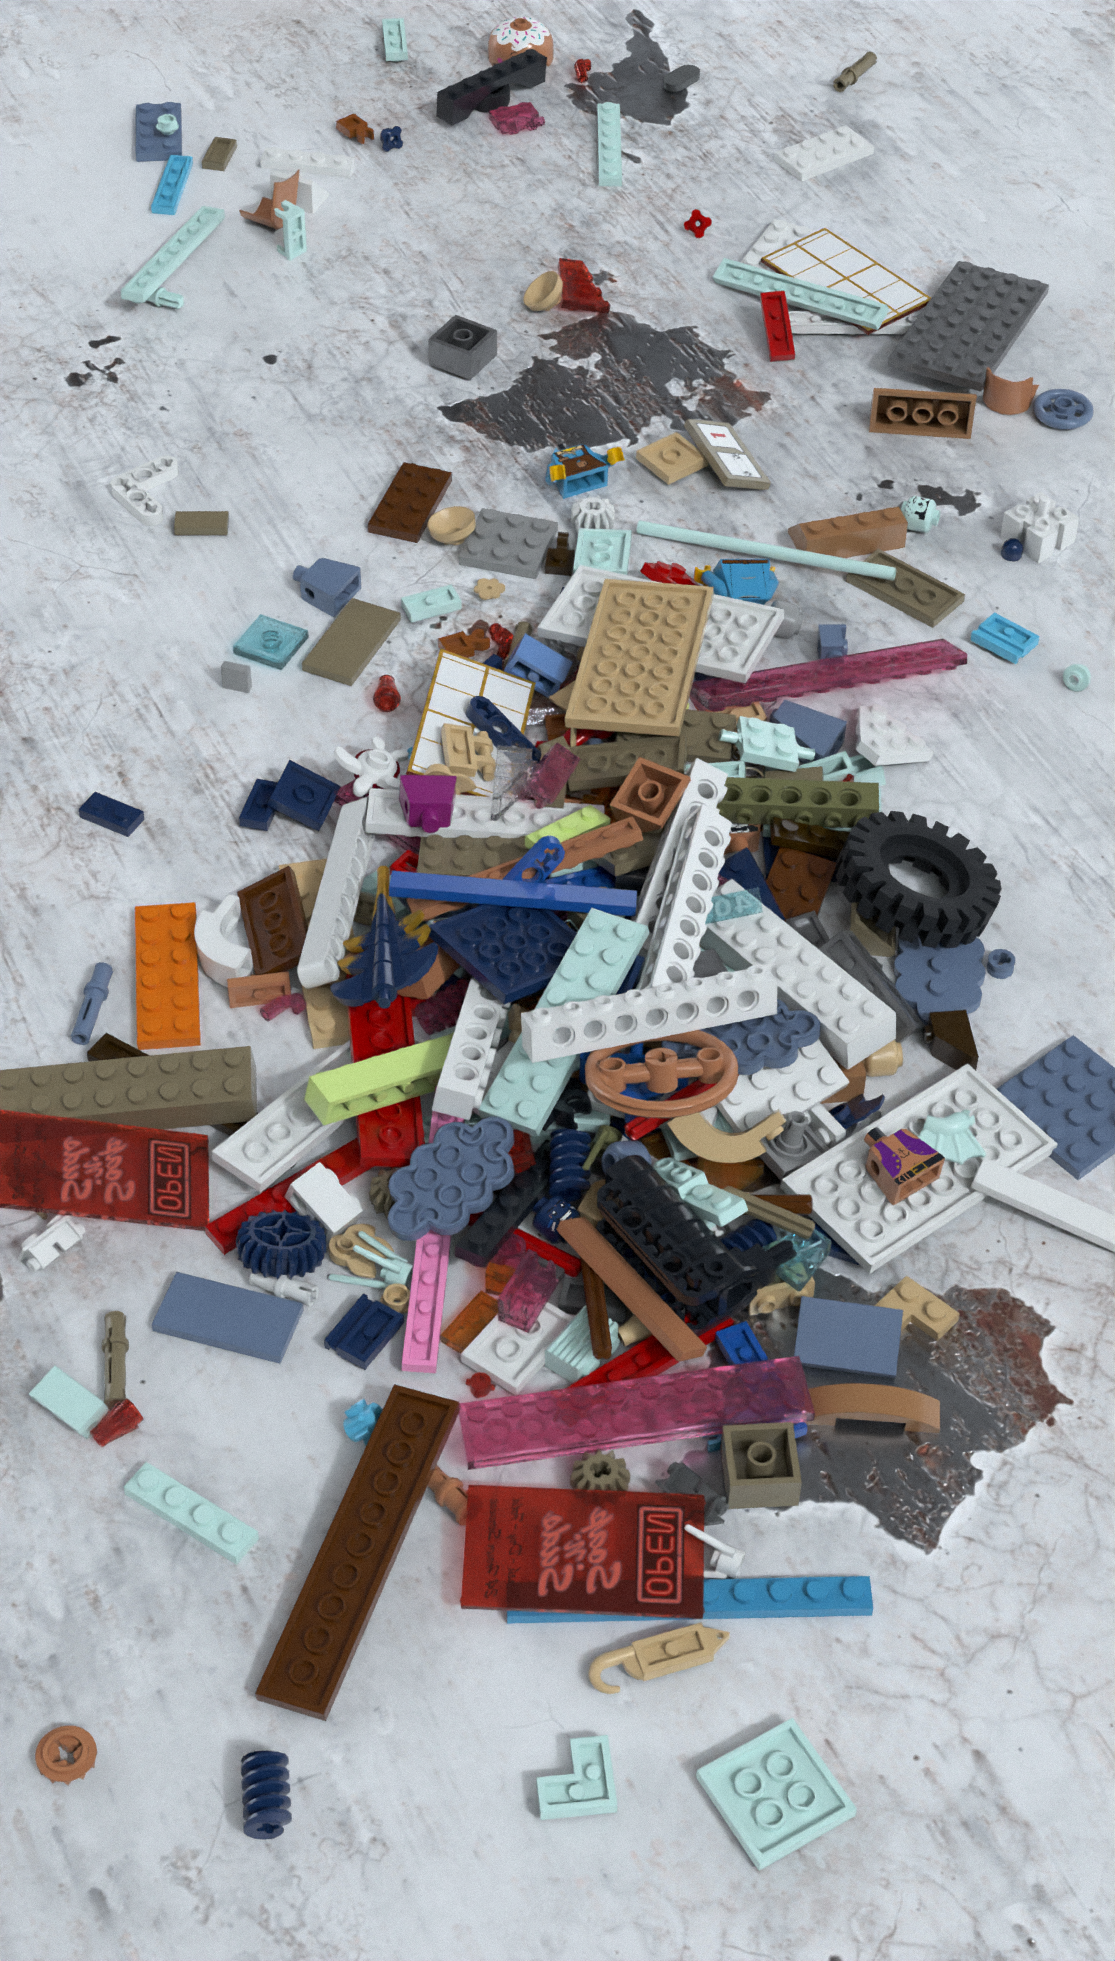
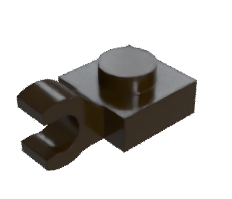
(560, 559)

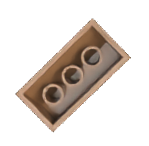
(922, 413)
(852, 533)

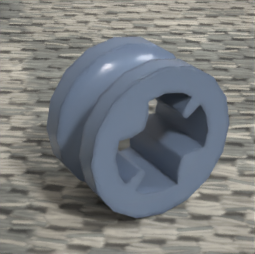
(1002, 956)

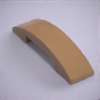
(875, 1403)

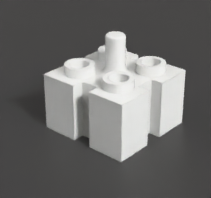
(1040, 526)

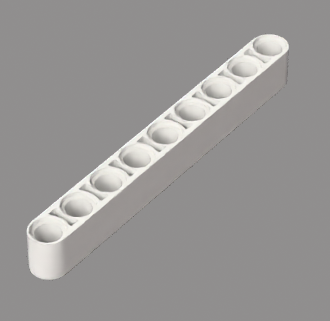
(337, 897)

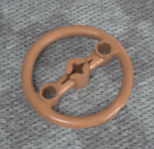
(661, 1072)

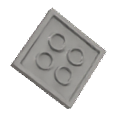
(508, 543)

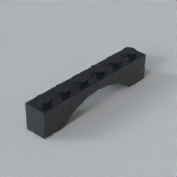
(461, 98)

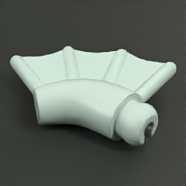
(952, 1137)

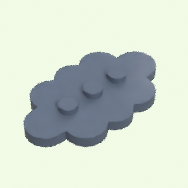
(940, 976)
(761, 1041)
(451, 1178)

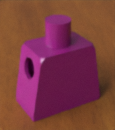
(428, 800)

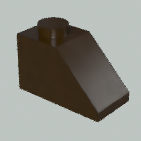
(951, 1038)

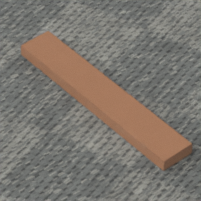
(631, 1289)

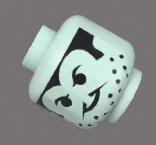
(920, 514)

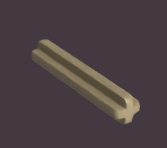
(775, 1215)

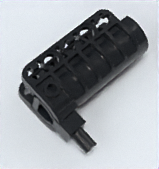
(680, 1247)

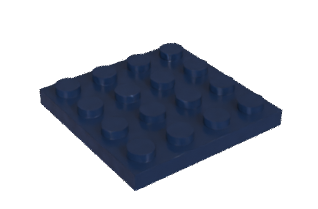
(506, 947)

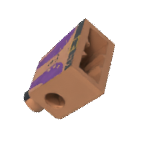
(901, 1163)

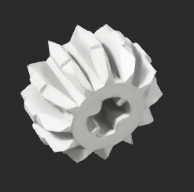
(592, 513)

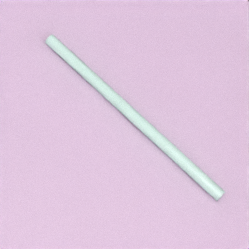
(766, 550)

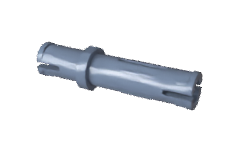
(95, 993)

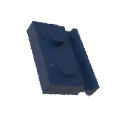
(364, 1331)

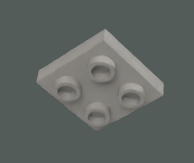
(793, 1146)

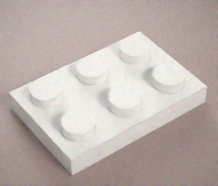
(512, 1354)

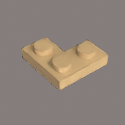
(920, 1308)

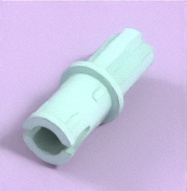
(166, 298)

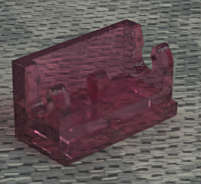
(549, 776)
(527, 1292)

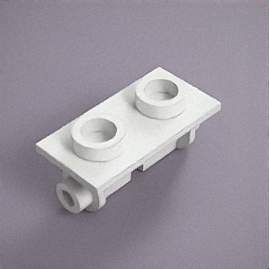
(40, 1248)

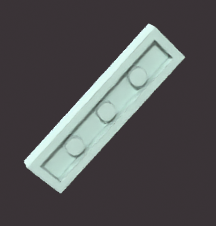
(191, 1513)

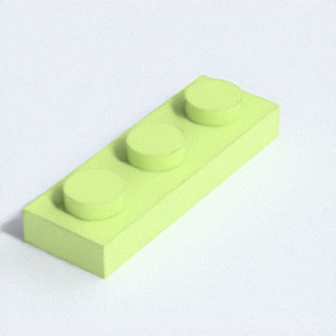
(571, 826)

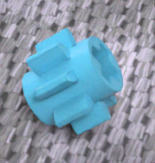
(361, 1420)

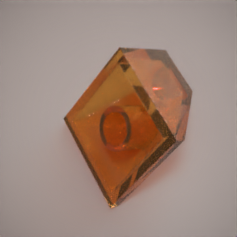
(731, 1174)

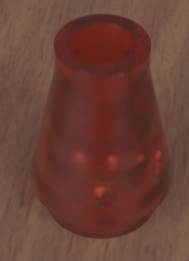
(386, 694)
(117, 1422)

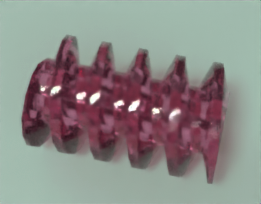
(442, 1008)

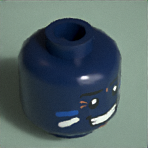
(549, 1214)

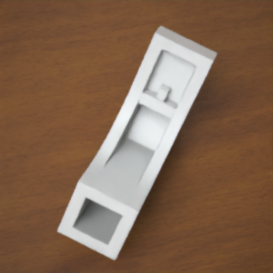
(217, 955)

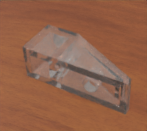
(511, 773)

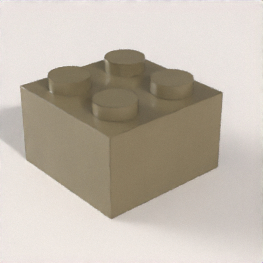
(760, 1465)

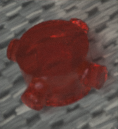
(480, 1384)

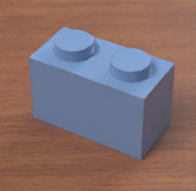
(538, 664)

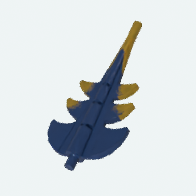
(386, 954)

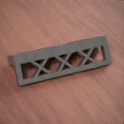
(854, 959)

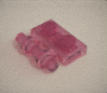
(516, 118)

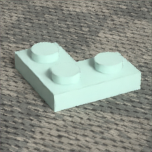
(585, 1791)

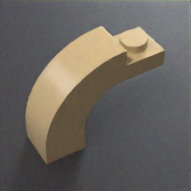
(721, 1146)

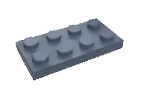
(151, 143)

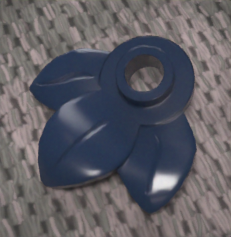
(856, 1110)

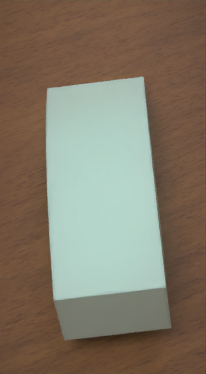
(840, 765)

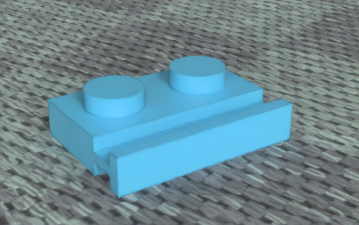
(1005, 638)

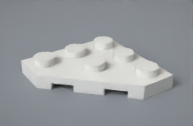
(887, 740)

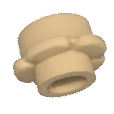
(394, 1293)

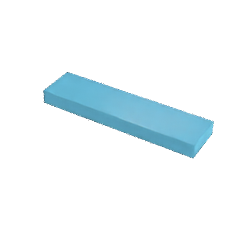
(172, 185)

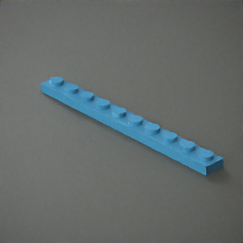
(752, 1600)

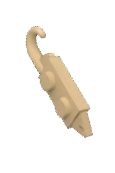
(660, 1654)

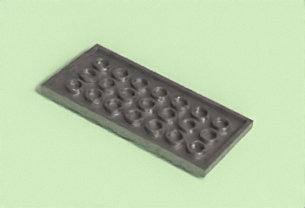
(968, 325)

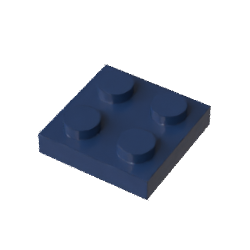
(303, 795)

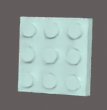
(776, 1793)

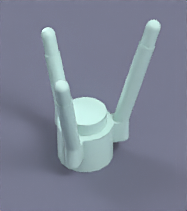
(394, 1270)

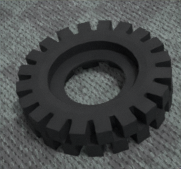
(962, 873)

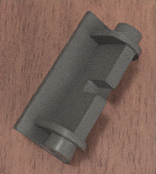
(684, 1481)

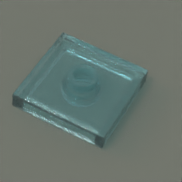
(270, 642)

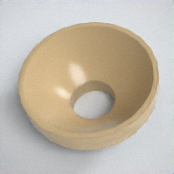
(544, 292)
(452, 525)

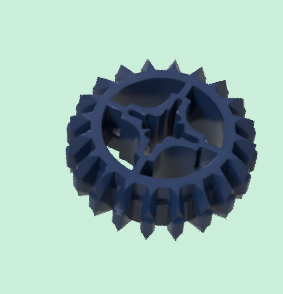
(281, 1244)

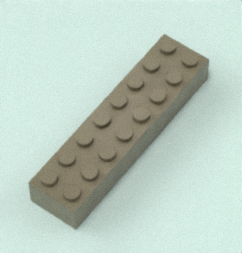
(141, 1090)

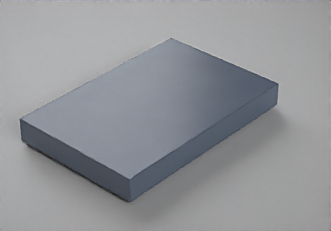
(848, 1337)

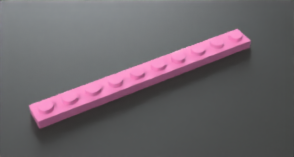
(427, 1288)

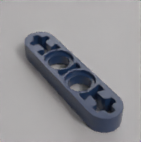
(486, 715)

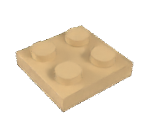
(672, 458)

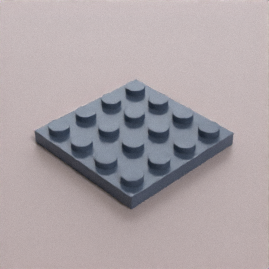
(1072, 1101)

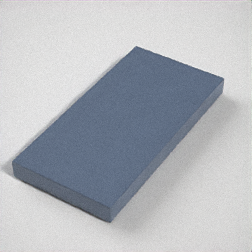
(228, 1317)

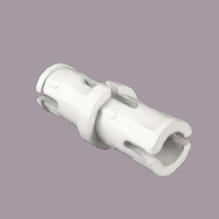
(285, 1287)

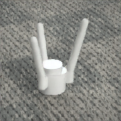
(725, 1558)

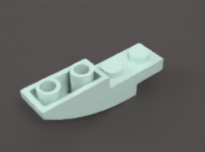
(709, 1202)

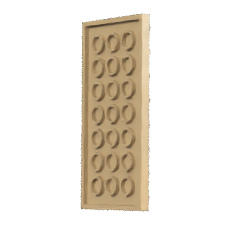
(640, 658)

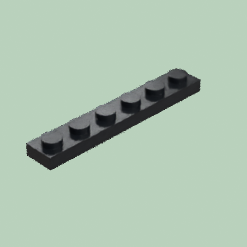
(506, 1211)

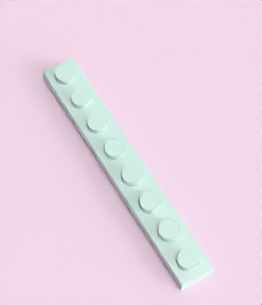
(172, 254)
(802, 293)

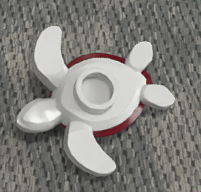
(372, 767)

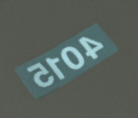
(735, 905)

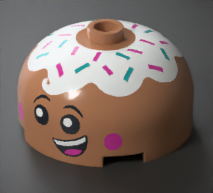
(518, 35)

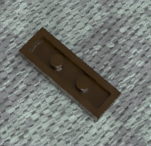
(807, 837)

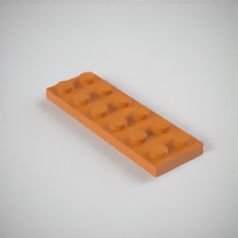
(167, 976)

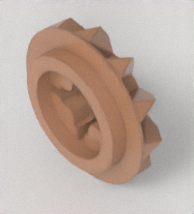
(69, 1739)

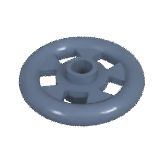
(1063, 409)

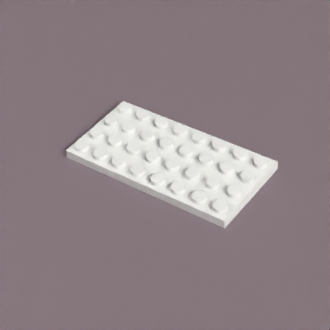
(732, 639)
(857, 1211)

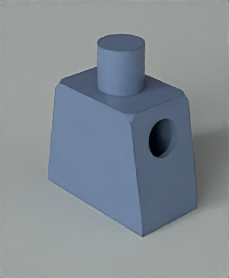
(328, 584)

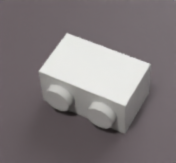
(324, 1200)

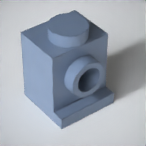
(831, 641)

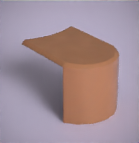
(265, 212)
(1008, 396)

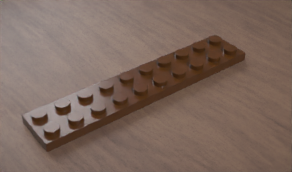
(358, 1553)

